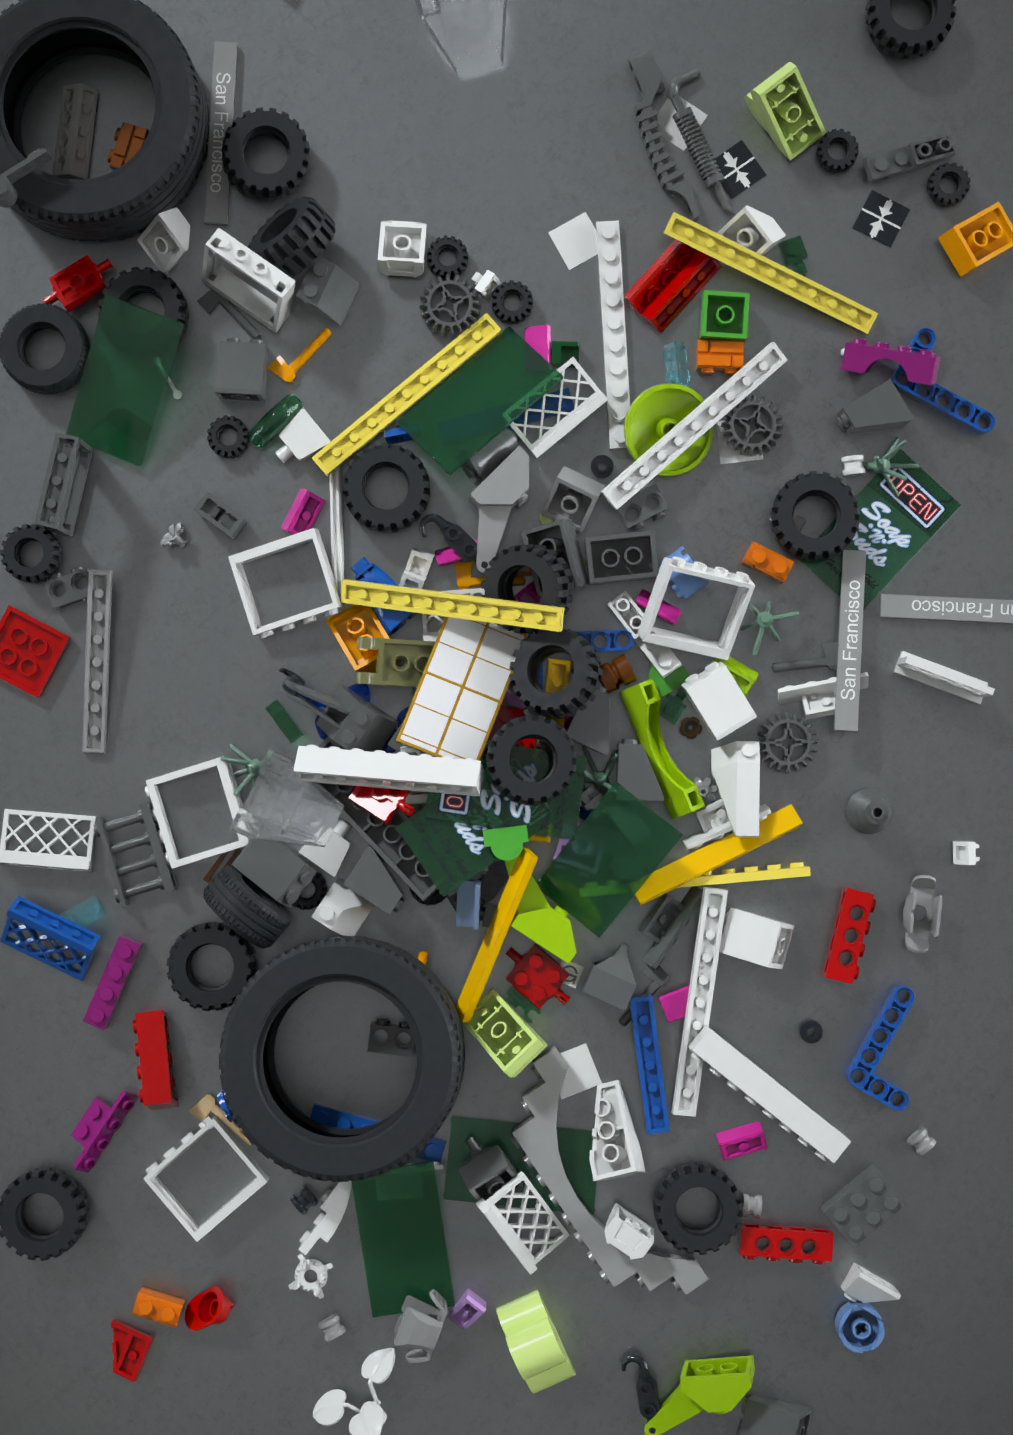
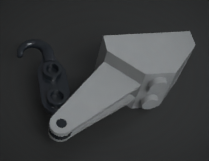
(494, 499)

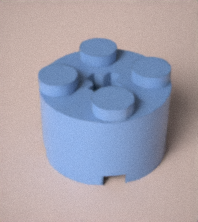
(685, 584)
(864, 1338)

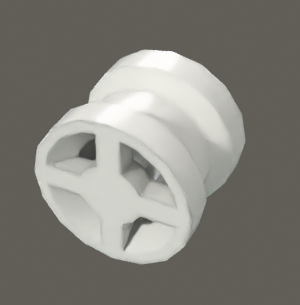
(853, 465)

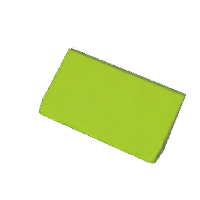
(743, 675)

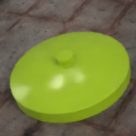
(658, 412)

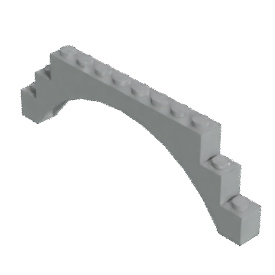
(540, 1143)

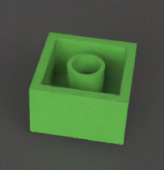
(724, 315)

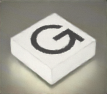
(575, 971)

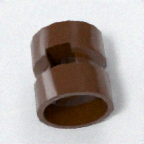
(617, 673)

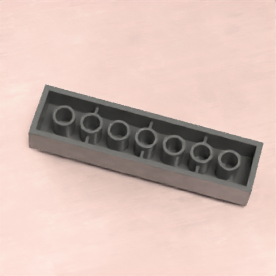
(383, 837)

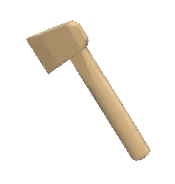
(207, 1104)

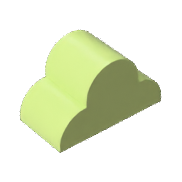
(786, 111)
(504, 1034)
(534, 1342)

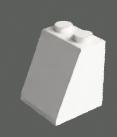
(718, 700)
(755, 938)

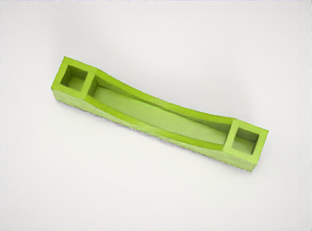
(644, 711)

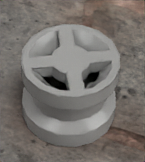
(921, 1141)
(751, 1205)
(332, 1327)

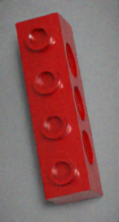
(833, 968)
(751, 1233)

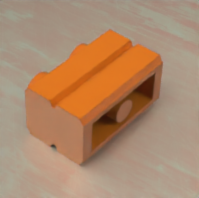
(719, 356)
(767, 562)
(158, 1307)

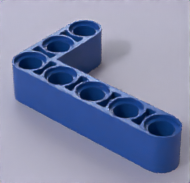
(935, 390)
(611, 646)
(879, 1048)

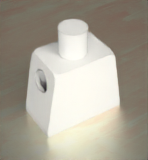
(301, 438)
(333, 854)

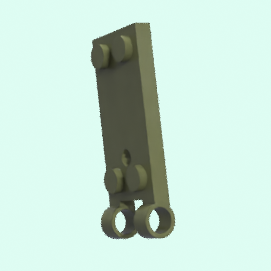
(412, 652)

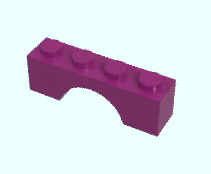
(919, 366)
(112, 982)

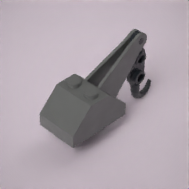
(347, 718)

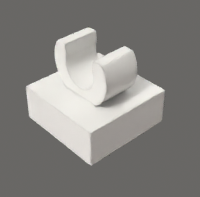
(486, 284)
(965, 853)

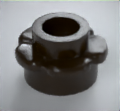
(686, 722)

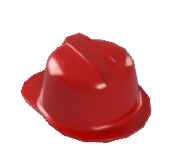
(207, 1309)

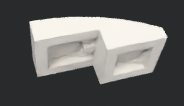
(417, 569)

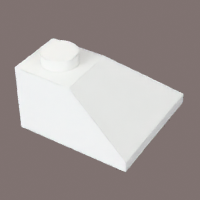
(753, 230)
(166, 239)
(342, 909)
(867, 1286)

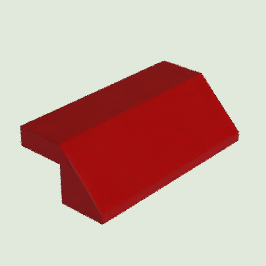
(671, 284)

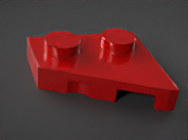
(129, 1350)

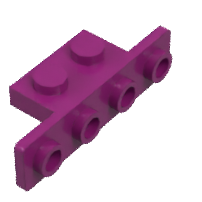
(99, 1126)

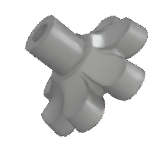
(174, 536)
(709, 789)

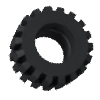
(17, 540)

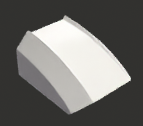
(402, 248)
(628, 1233)

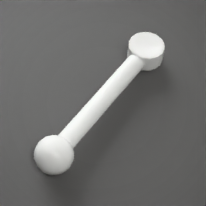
(176, 393)

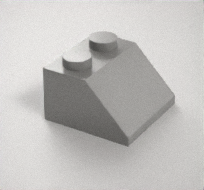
(573, 498)

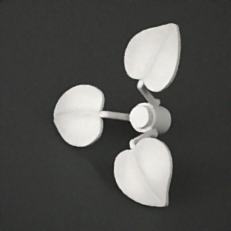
(371, 1416)

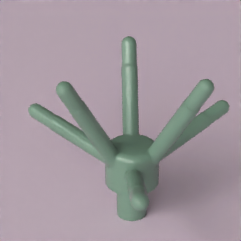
(883, 465)
(765, 620)
(252, 768)
(600, 778)

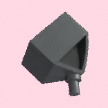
(611, 979)
(487, 1170)

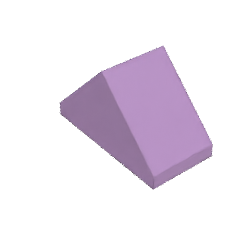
(467, 1309)

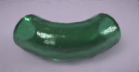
(275, 421)

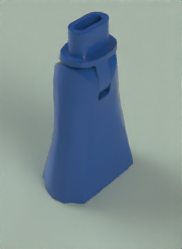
(390, 619)

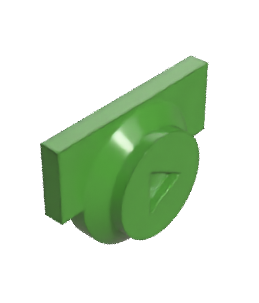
(670, 682)
(506, 842)

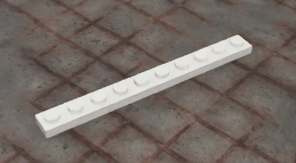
(613, 330)
(694, 425)
(699, 998)

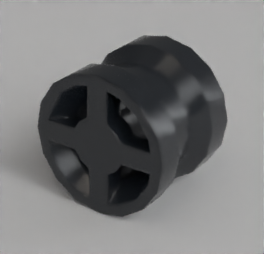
(303, 1200)

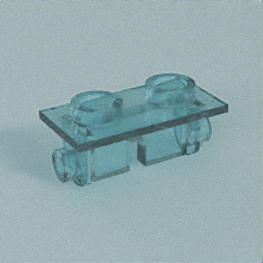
(675, 355)
(84, 912)

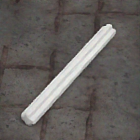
(336, 519)

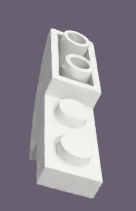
(630, 618)
(334, 1204)

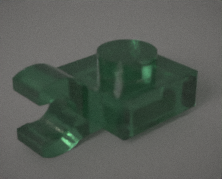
(793, 253)
(672, 707)
(517, 999)

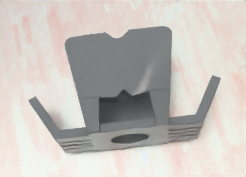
(918, 930)
(419, 1330)

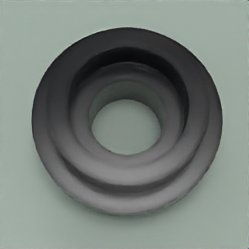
(602, 473)
(806, 1026)

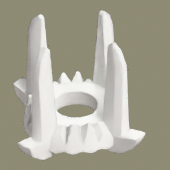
(318, 1267)

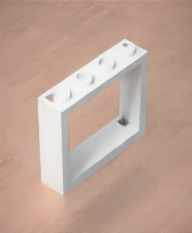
(239, 292)
(237, 561)
(717, 649)
(159, 814)
(171, 1202)

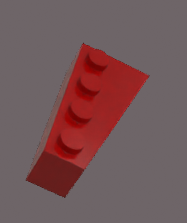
(155, 1060)

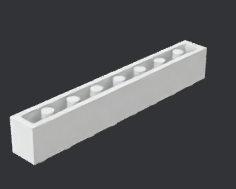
(389, 770)
(770, 1094)

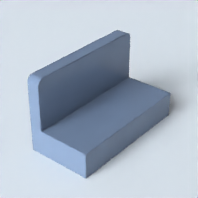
(468, 904)

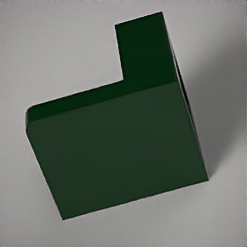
(563, 351)

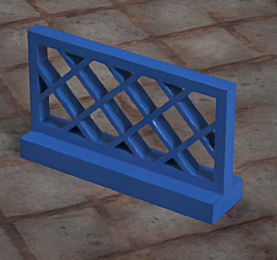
(55, 928)

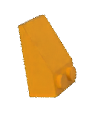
(978, 239)
(354, 623)

